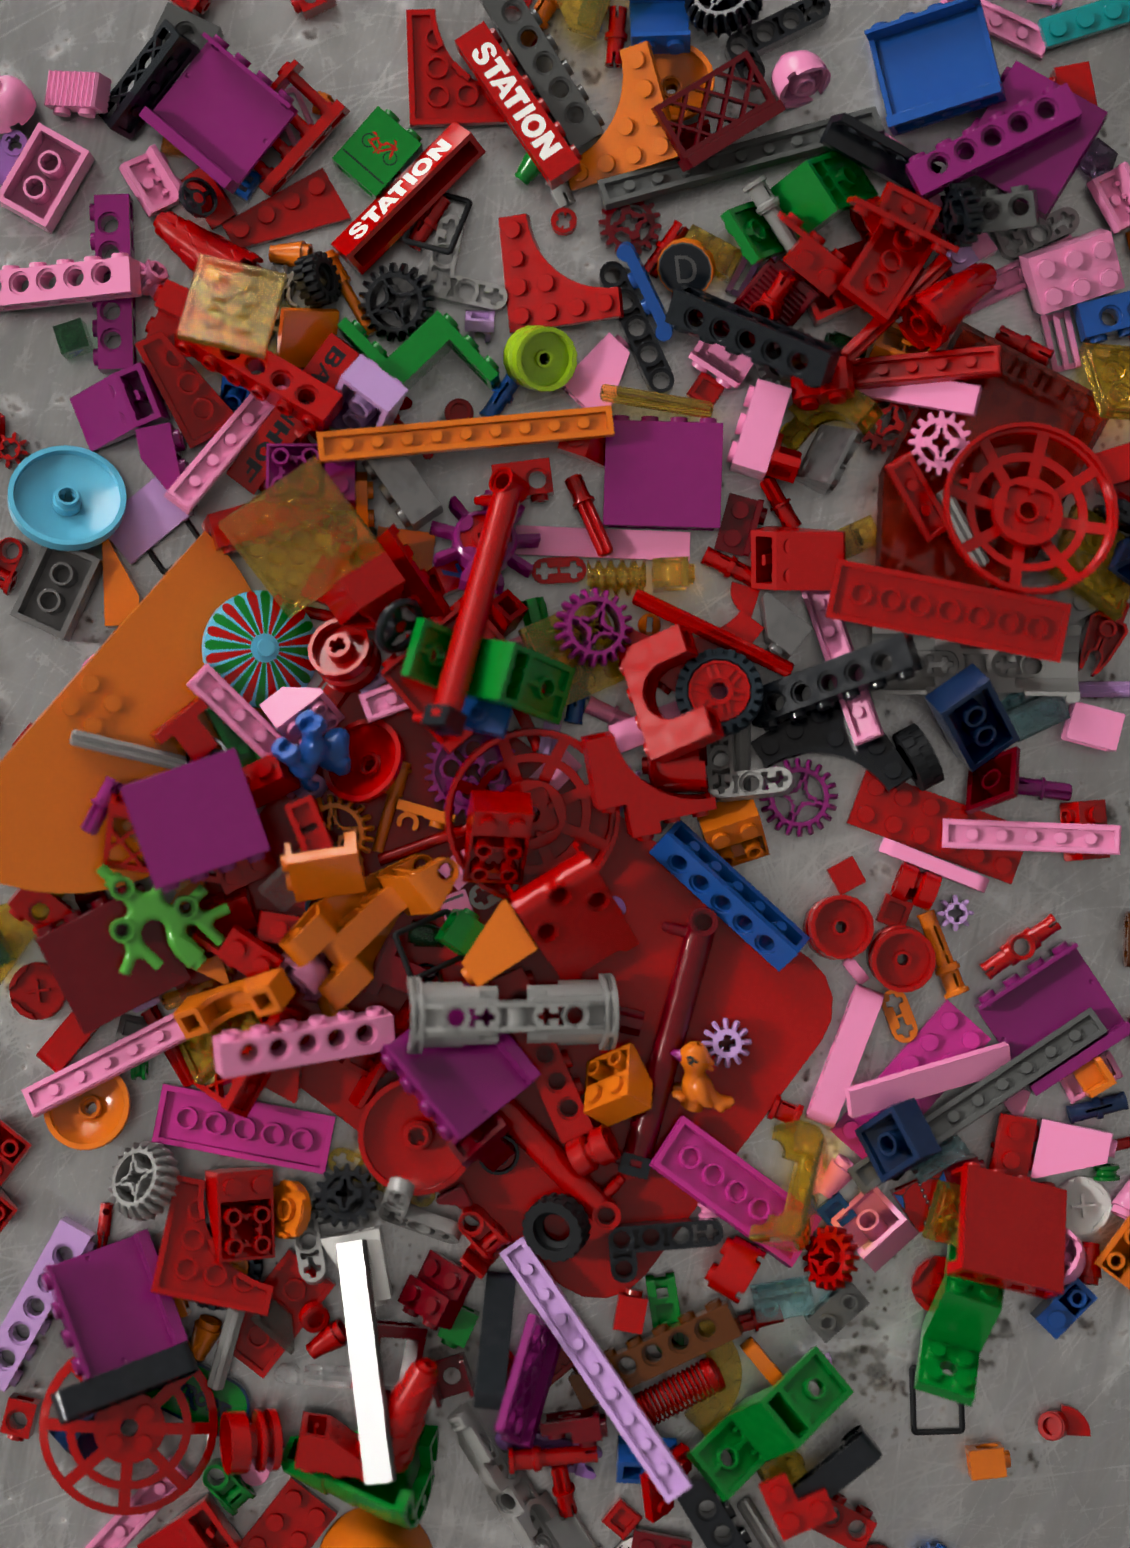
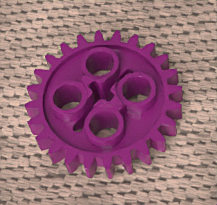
(443, 782)

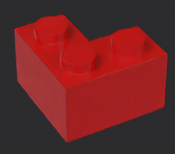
(170, 305)

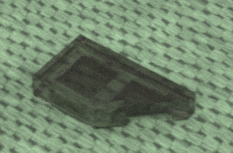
(277, 1325)

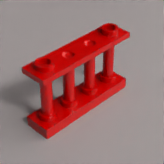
(311, 135)

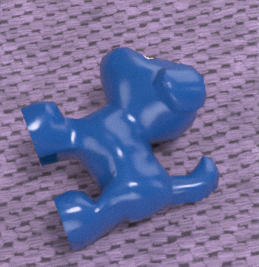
(315, 750)

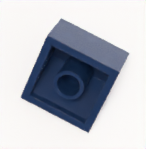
(898, 1139)

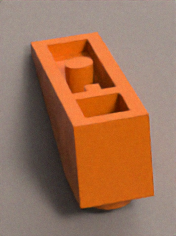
(120, 590)

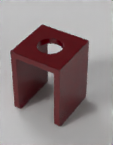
(466, 1382)

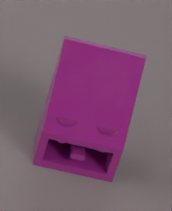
(119, 406)
(162, 452)
(286, 457)

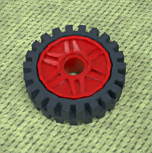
(723, 669)

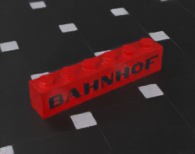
(327, 366)

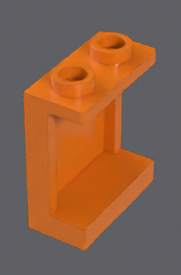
(325, 871)

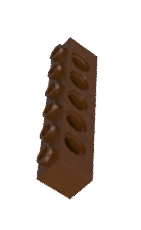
(726, 1329)

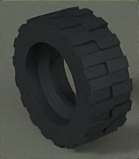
(918, 756)
(571, 1212)

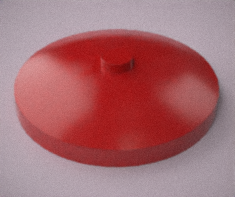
(404, 1143)

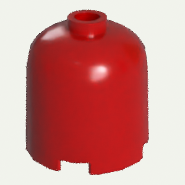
(680, 775)

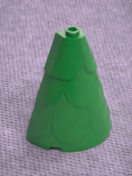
(397, 1501)

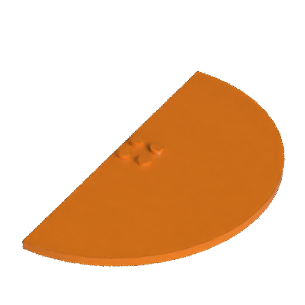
(118, 694)

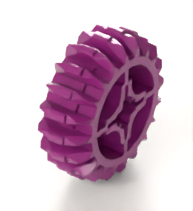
(581, 623)
(822, 804)

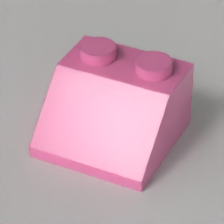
(877, 1228)

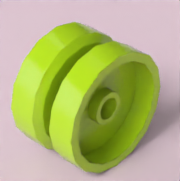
(555, 352)

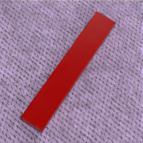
(927, 367)

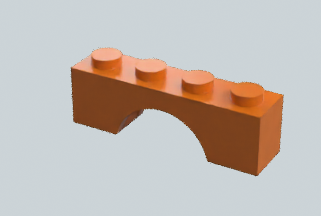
(260, 993)

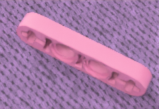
(934, 865)

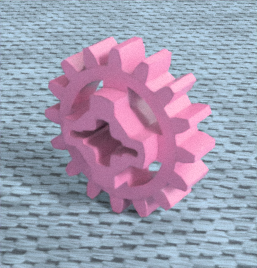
(926, 442)

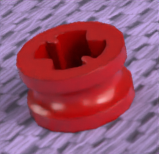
(555, 220)

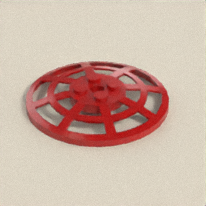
(1040, 498)
(544, 797)
(129, 1448)

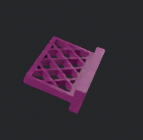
(528, 1384)

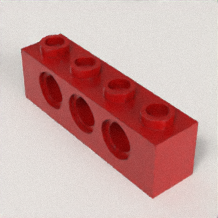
(24, 900)

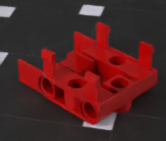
(573, 916)

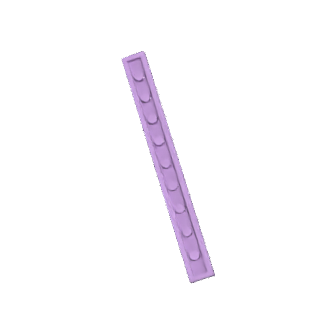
(596, 1370)

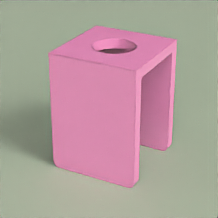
(1093, 727)

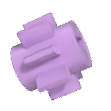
(959, 919)

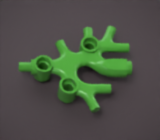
(152, 906)

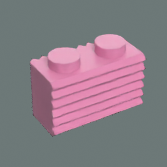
(77, 93)

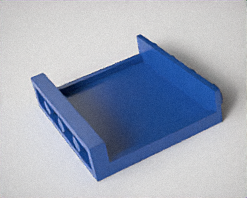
(935, 65)

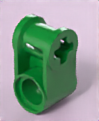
(227, 1488)

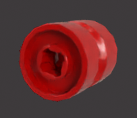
(917, 886)
(590, 1151)

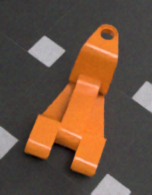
(357, 924)

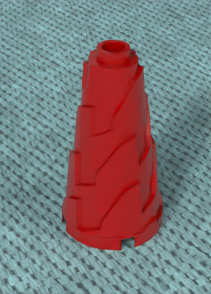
(190, 240)
(940, 308)
(408, 1409)

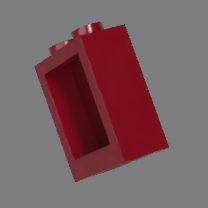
(414, 1346)

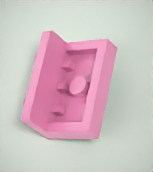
(152, 181)
(1112, 196)
(727, 367)

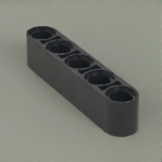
(647, 340)
(494, 1340)
(124, 1383)

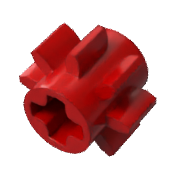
(20, 451)

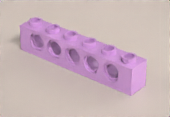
(67, 1234)

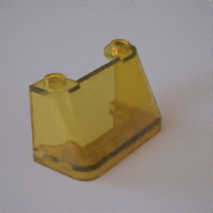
(809, 1150)

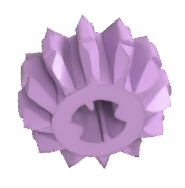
(734, 1048)

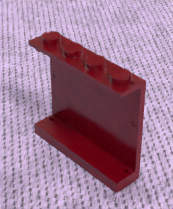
(89, 962)

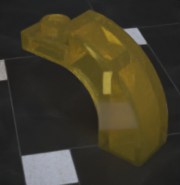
(857, 411)

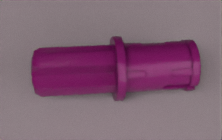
(1044, 789)
(100, 806)

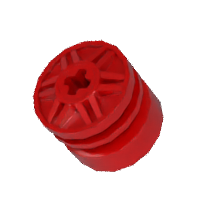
(250, 1442)

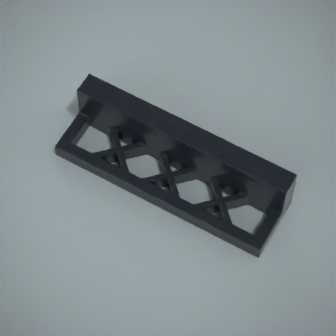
(150, 83)
(869, 149)

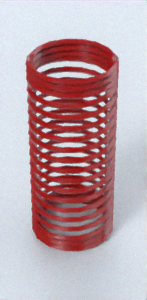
(712, 1377)

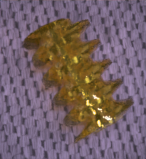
(618, 577)

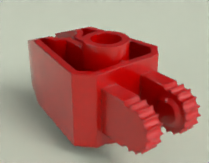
(1102, 637)

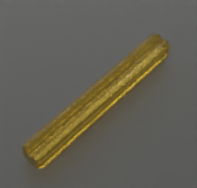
(656, 401)

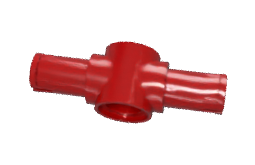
(773, 298)
(1033, 938)

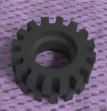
(317, 280)

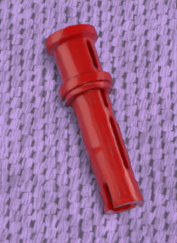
(537, 1458)

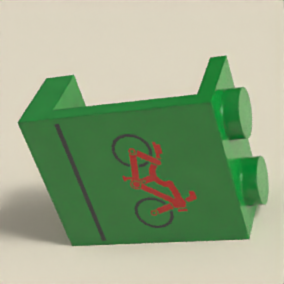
(377, 151)

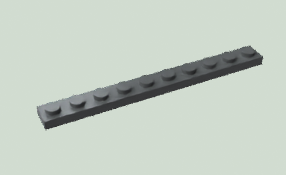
(727, 163)
(999, 1086)

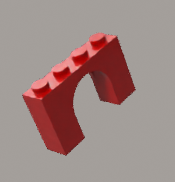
(643, 668)

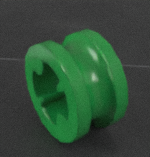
(140, 1071)
(1106, 1172)

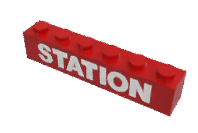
(518, 105)
(408, 197)

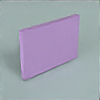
(146, 521)

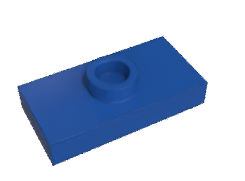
(486, 718)

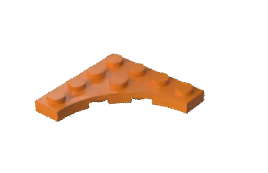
(634, 135)

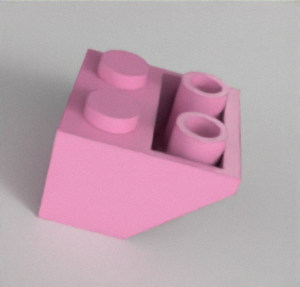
(289, 702)

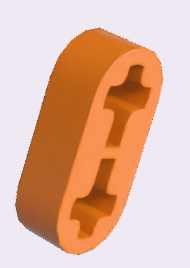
(905, 1013)
(761, 1360)

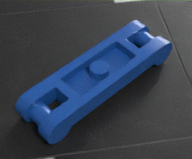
(640, 279)

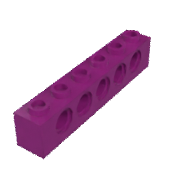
(1054, 97)
(117, 208)

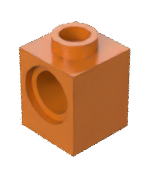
(987, 1461)

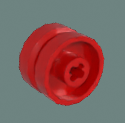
(344, 656)
(821, 927)
(917, 955)

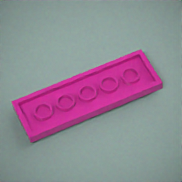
(941, 1037)
(268, 1135)
(722, 1182)

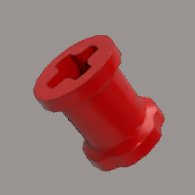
(784, 1110)

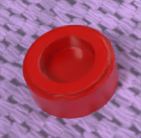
(314, 1317)
(1053, 1425)

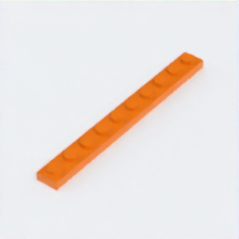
(465, 434)

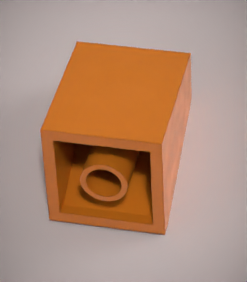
(498, 946)

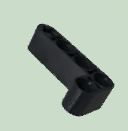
(780, 34)
(664, 1242)
(841, 1466)

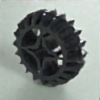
(722, 15)
(402, 314)

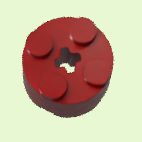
(735, 1268)

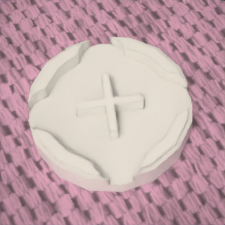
(1087, 1205)

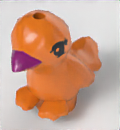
(696, 1087)

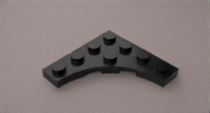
(829, 734)

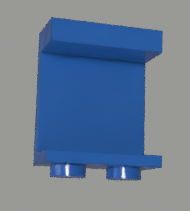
(662, 24)

